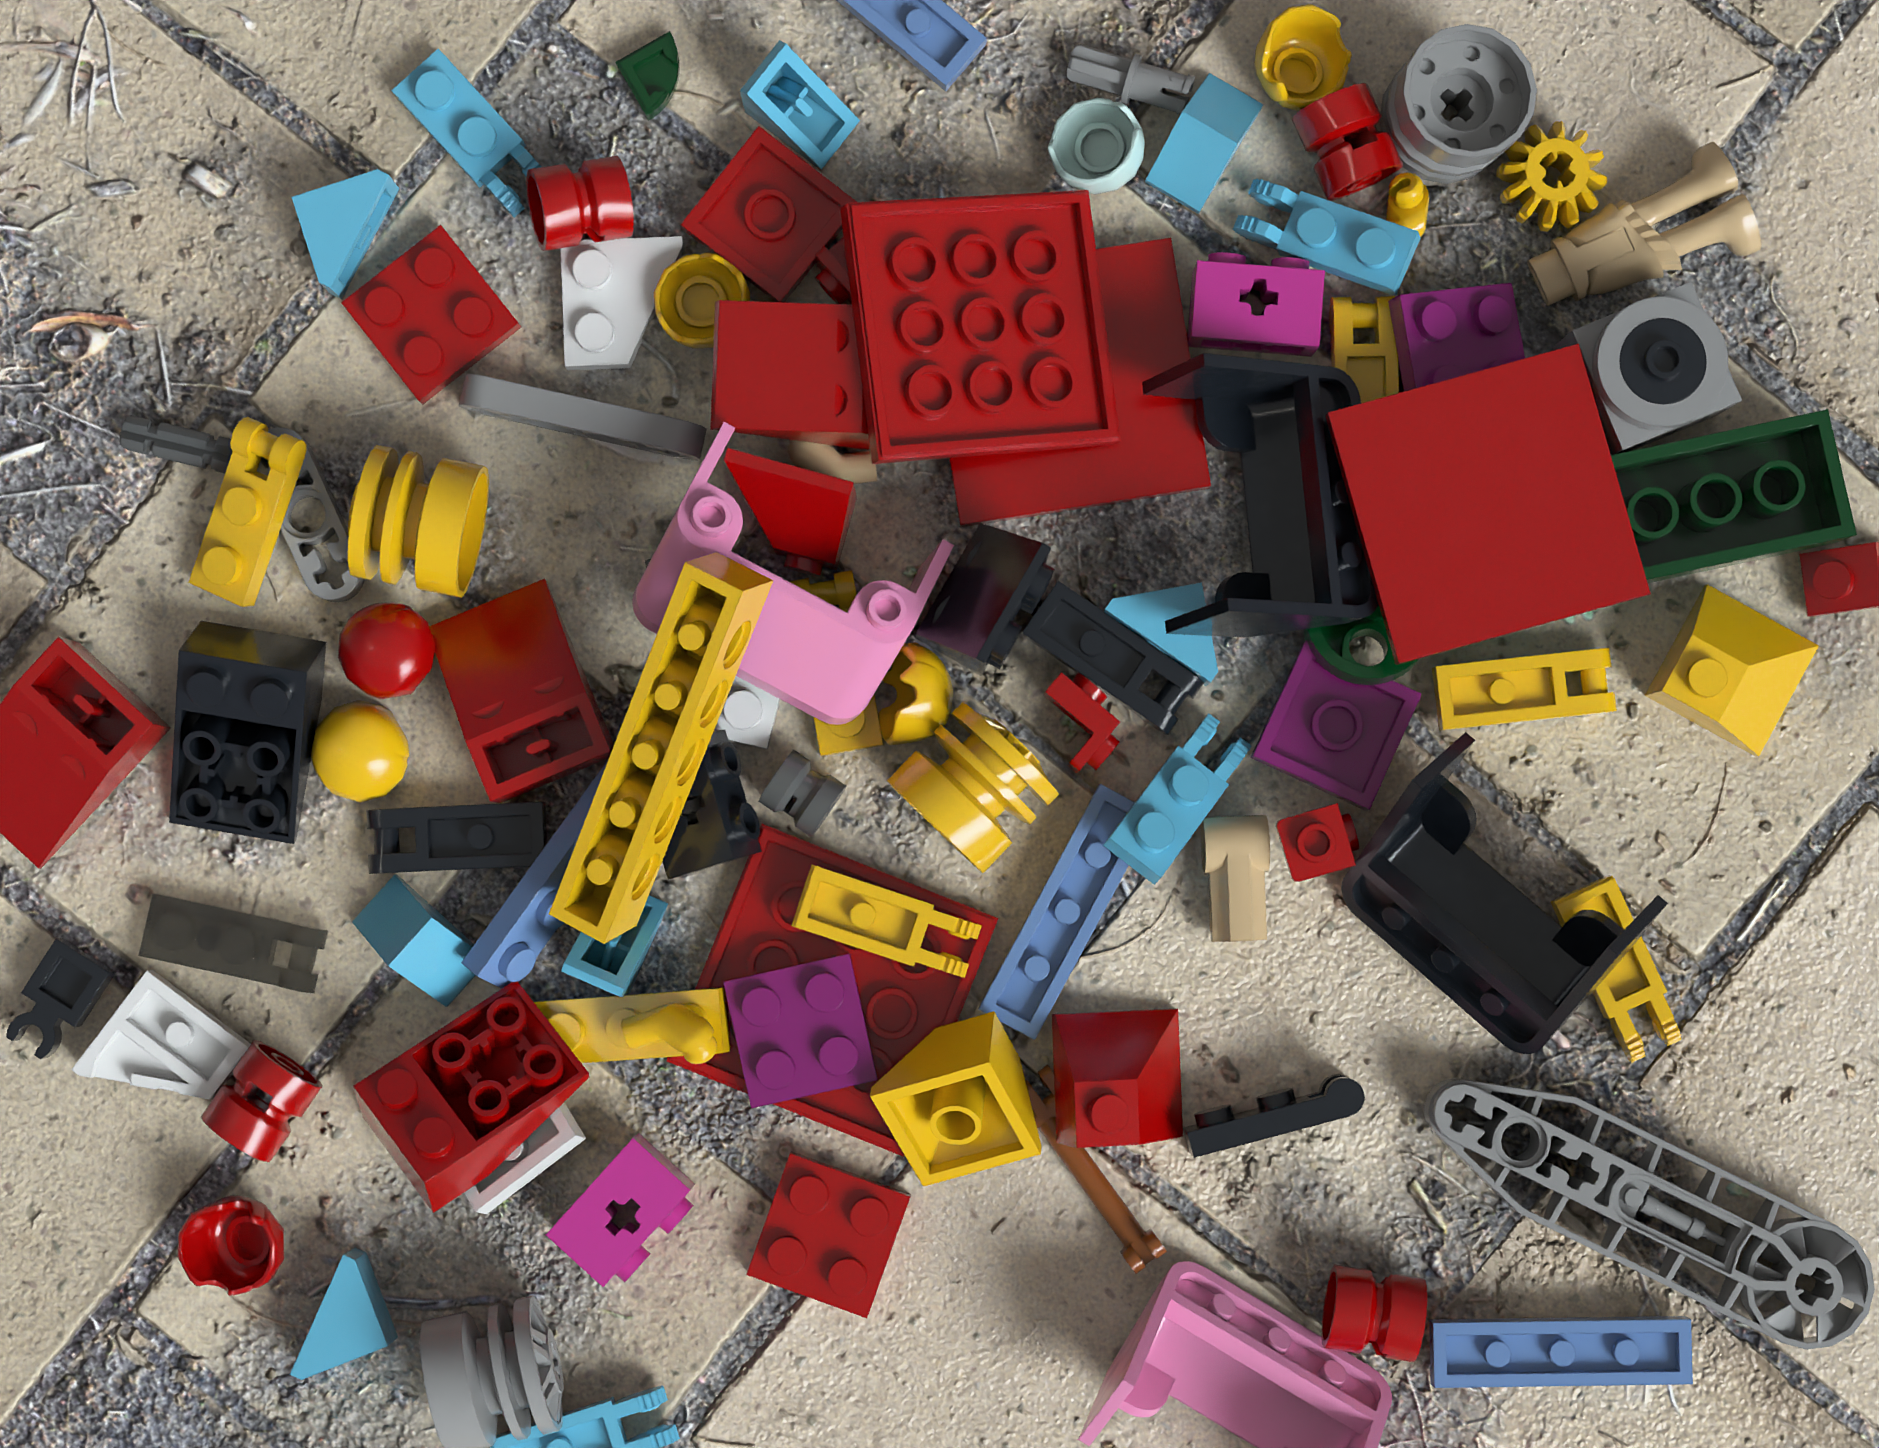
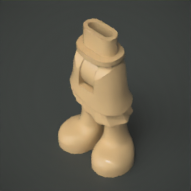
(1623, 248)

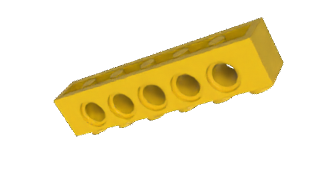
(660, 745)

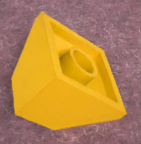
(1731, 670)
(959, 1102)

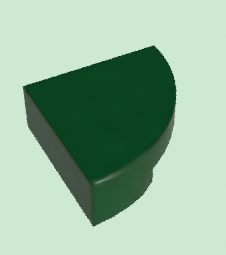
(652, 74)

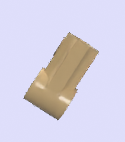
(1236, 859)

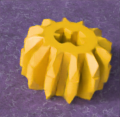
(1573, 185)

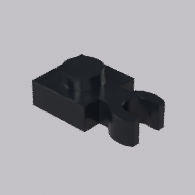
(64, 989)

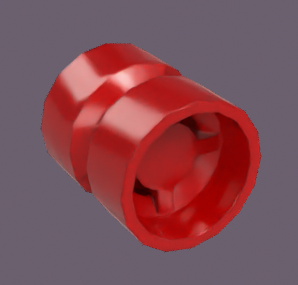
(1347, 141)
(578, 203)
(249, 1120)
(1376, 1313)

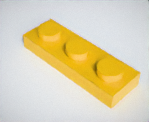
(594, 1023)

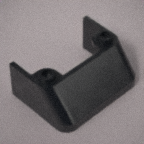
(1297, 507)
(1470, 924)

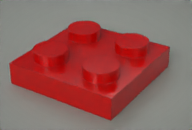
(768, 215)
(431, 314)
(828, 1234)

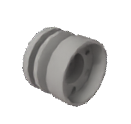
(1486, 84)
(479, 1377)

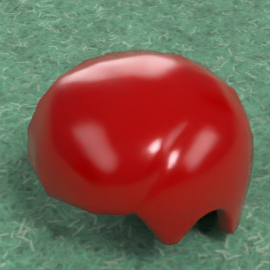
(386, 649)
(231, 1245)

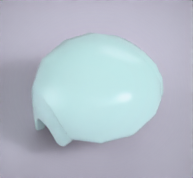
(1097, 145)

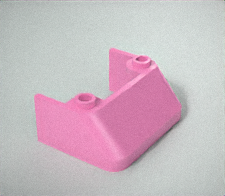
(801, 644)
(1240, 1369)

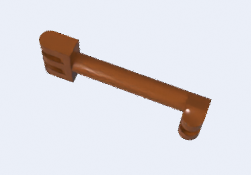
(1139, 1245)

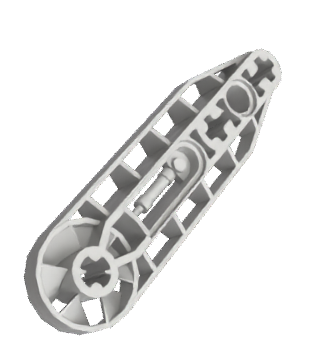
(1619, 1188)

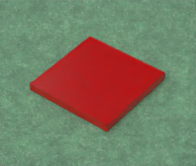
(979, 325)
(1159, 435)
(1487, 504)
(897, 999)

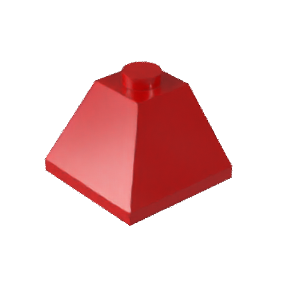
(797, 509)
(1117, 1077)

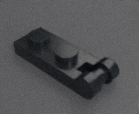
(1110, 656)
(458, 837)
(1276, 1115)

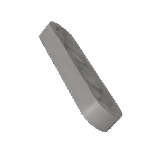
(582, 417)

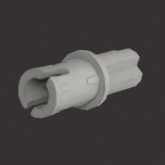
(1129, 78)

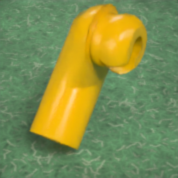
(1408, 202)
(677, 1027)

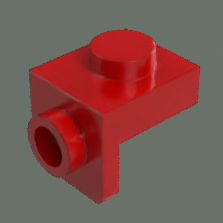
(1841, 579)
(1082, 704)
(1317, 842)

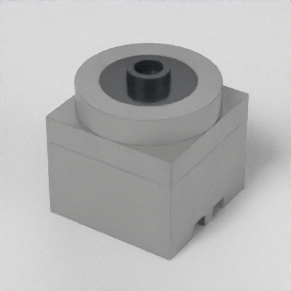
(1655, 368)

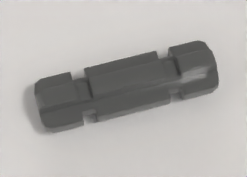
(175, 443)

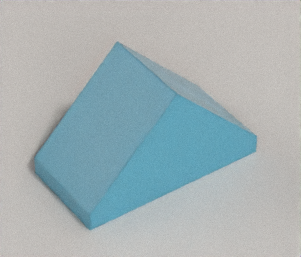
(797, 106)
(1203, 142)
(342, 223)
(1146, 617)
(416, 940)
(619, 961)
(349, 1320)

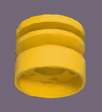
(405, 519)
(974, 786)

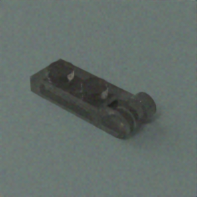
(230, 942)

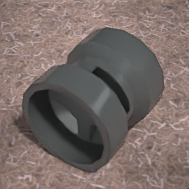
(802, 793)

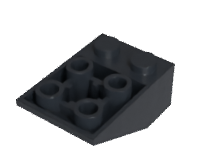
(984, 595)
(244, 730)

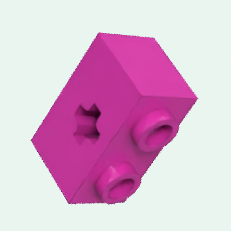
(1285, 327)
(587, 1227)

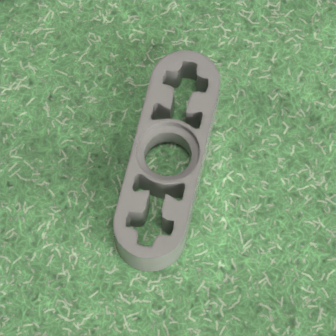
(313, 564)

